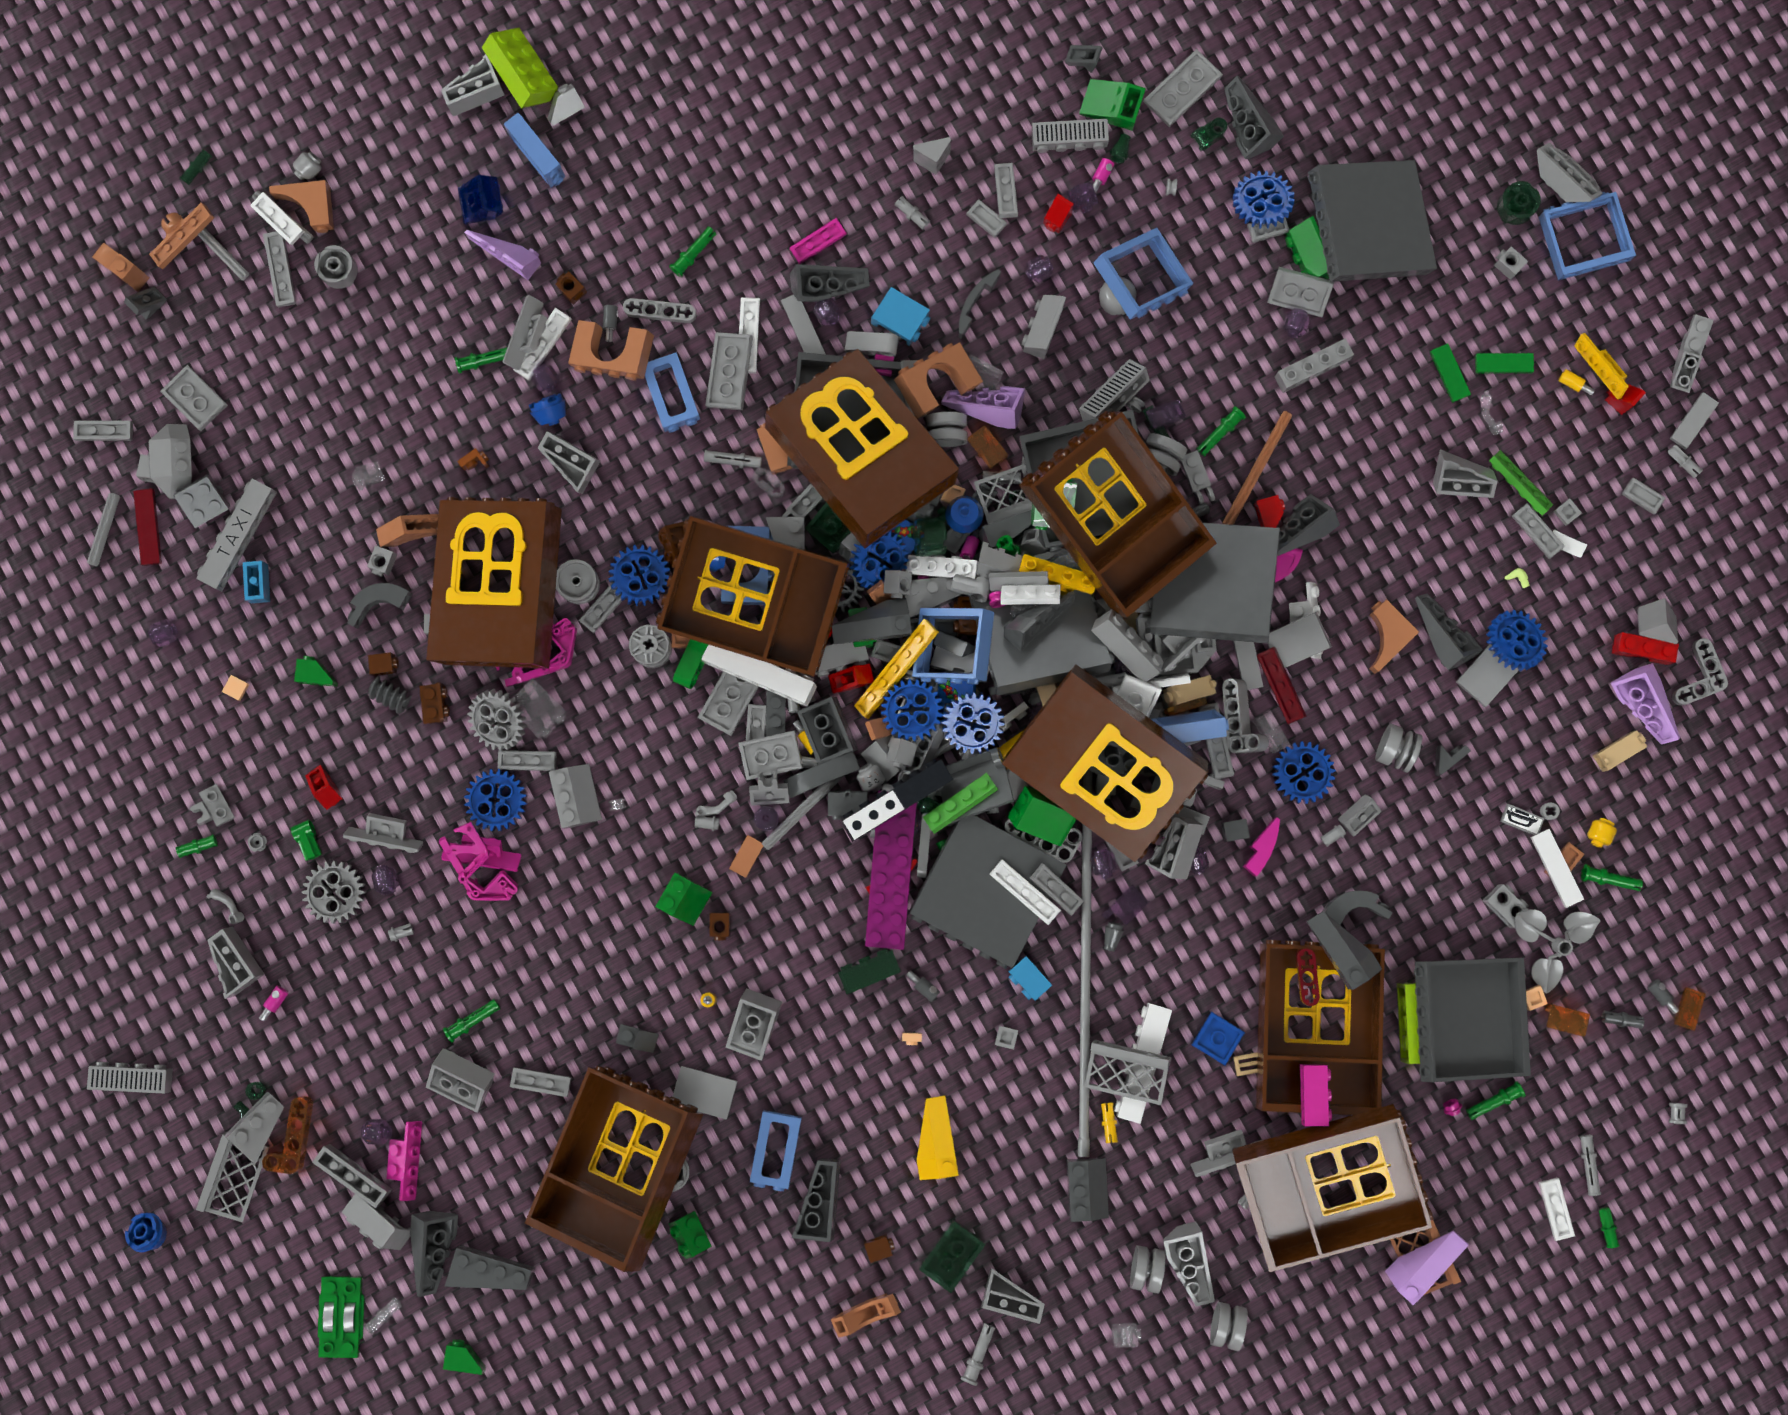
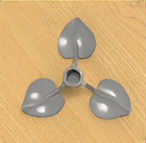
(1579, 928)

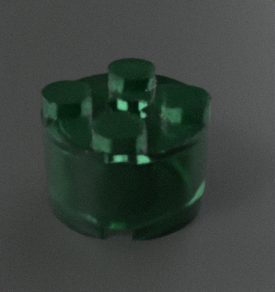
(1518, 203)
(929, 536)

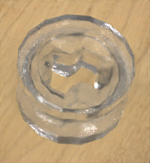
(617, 804)

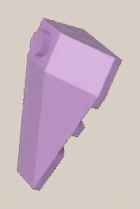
(514, 256)
(997, 408)
(1647, 699)
(1422, 1267)

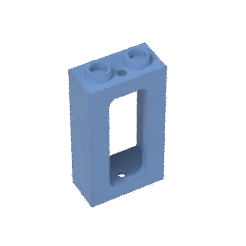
(534, 150)
(691, 414)
(1195, 725)
(783, 1182)

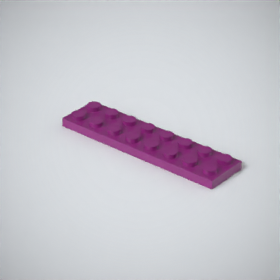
(891, 881)

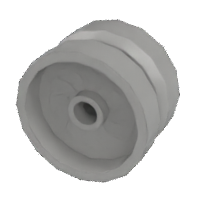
(947, 428)
(1166, 452)
(574, 571)
(1147, 1269)
(1228, 1326)

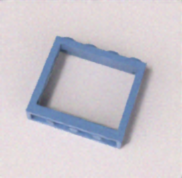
(1627, 250)
(1168, 261)
(982, 650)

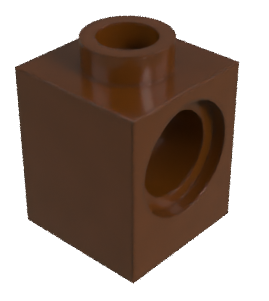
(574, 294)
(383, 664)
(726, 919)
(879, 1248)

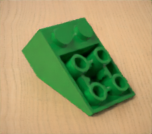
(1113, 101)

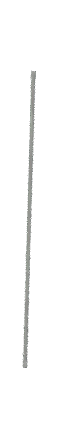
(1083, 1140)

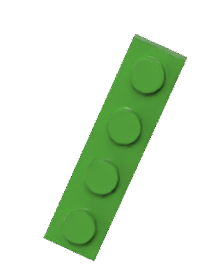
(1525, 487)
(960, 803)

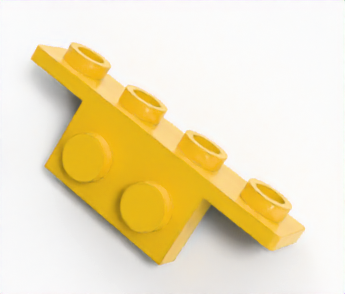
(1603, 365)
(1066, 577)

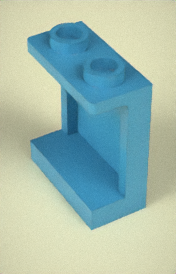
(901, 316)

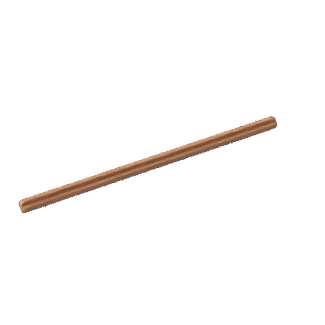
(1257, 468)

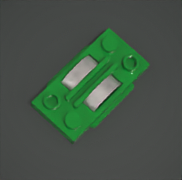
(340, 1316)

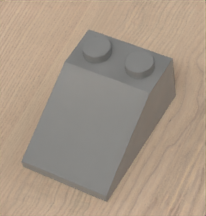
(753, 1024)

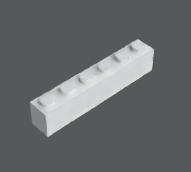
(762, 674)
(1150, 1039)

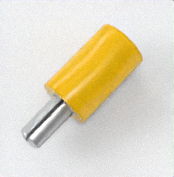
(1575, 382)
(803, 737)
(708, 999)

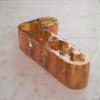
(293, 1133)

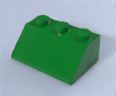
(1308, 248)

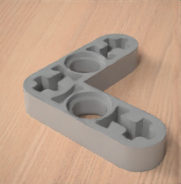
(1708, 682)

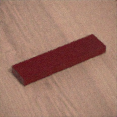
(147, 527)
(1281, 685)

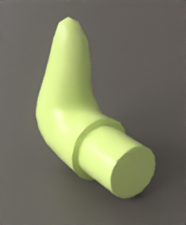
(1522, 576)

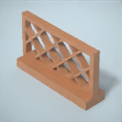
(1432, 1233)

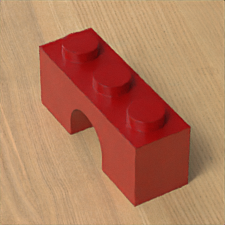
(1639, 646)

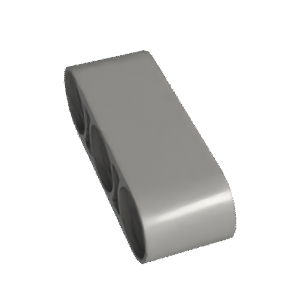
(872, 343)

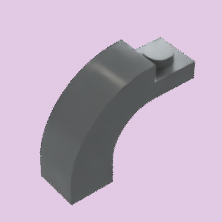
(375, 595)
(1345, 902)

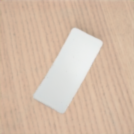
(1571, 545)

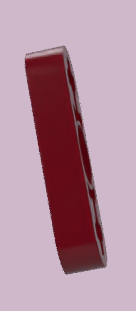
(1303, 992)

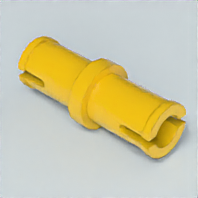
(1109, 1122)

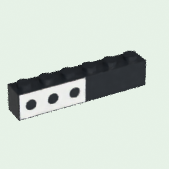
(896, 800)

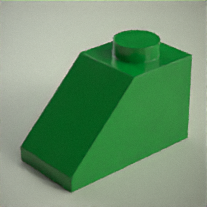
(313, 673)
(462, 1358)

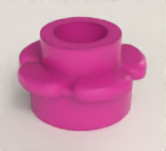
(1452, 1107)

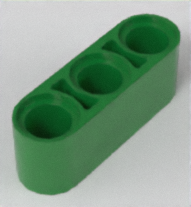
(690, 664)

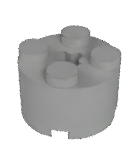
(329, 259)

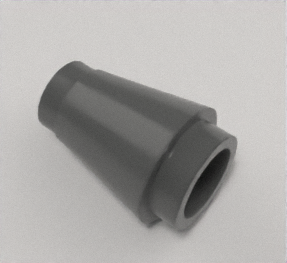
(1113, 934)

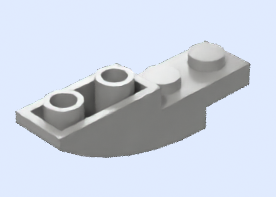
(1690, 353)

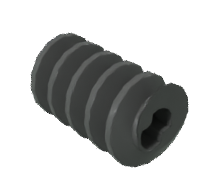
(388, 696)

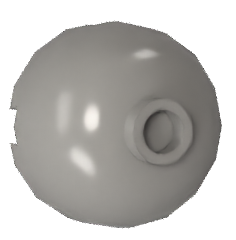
(1109, 301)

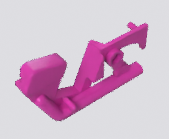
(564, 636)
(499, 888)

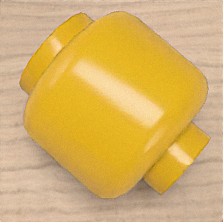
(1602, 832)

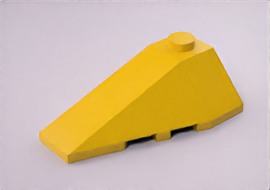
(936, 1148)

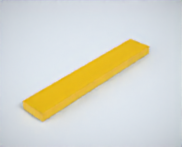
(896, 668)

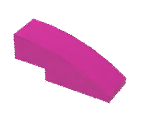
(1263, 848)

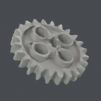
(497, 719)
(346, 879)

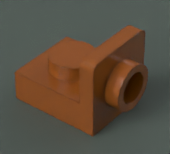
(470, 460)

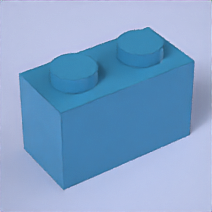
(256, 582)
(1030, 979)

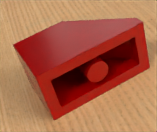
(1058, 214)
(1627, 401)
(1269, 511)
(851, 678)
(323, 787)

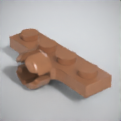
(180, 233)

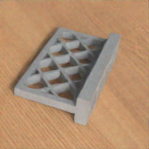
(1008, 511)
(1127, 1055)
(214, 1177)

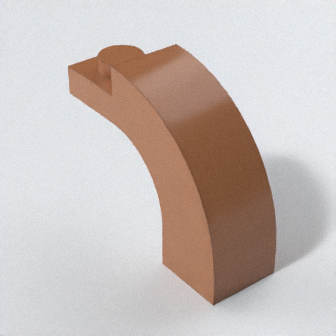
(864, 1314)

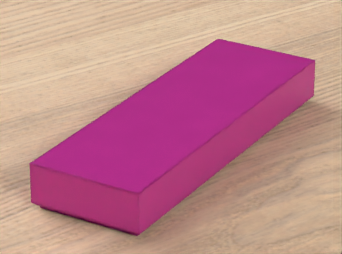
(818, 241)

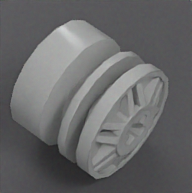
(656, 655)
(1394, 746)

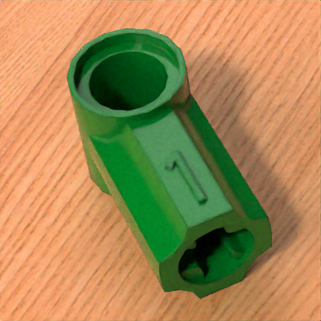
(305, 835)

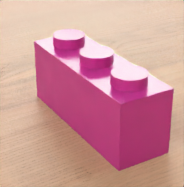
(1315, 1095)

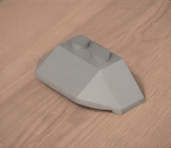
(1566, 175)
(170, 458)

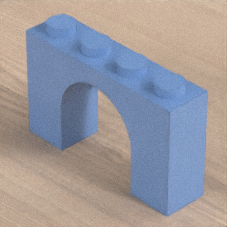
(760, 582)

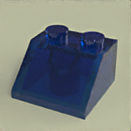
(480, 199)

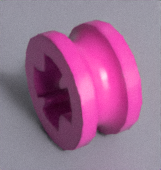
(995, 599)

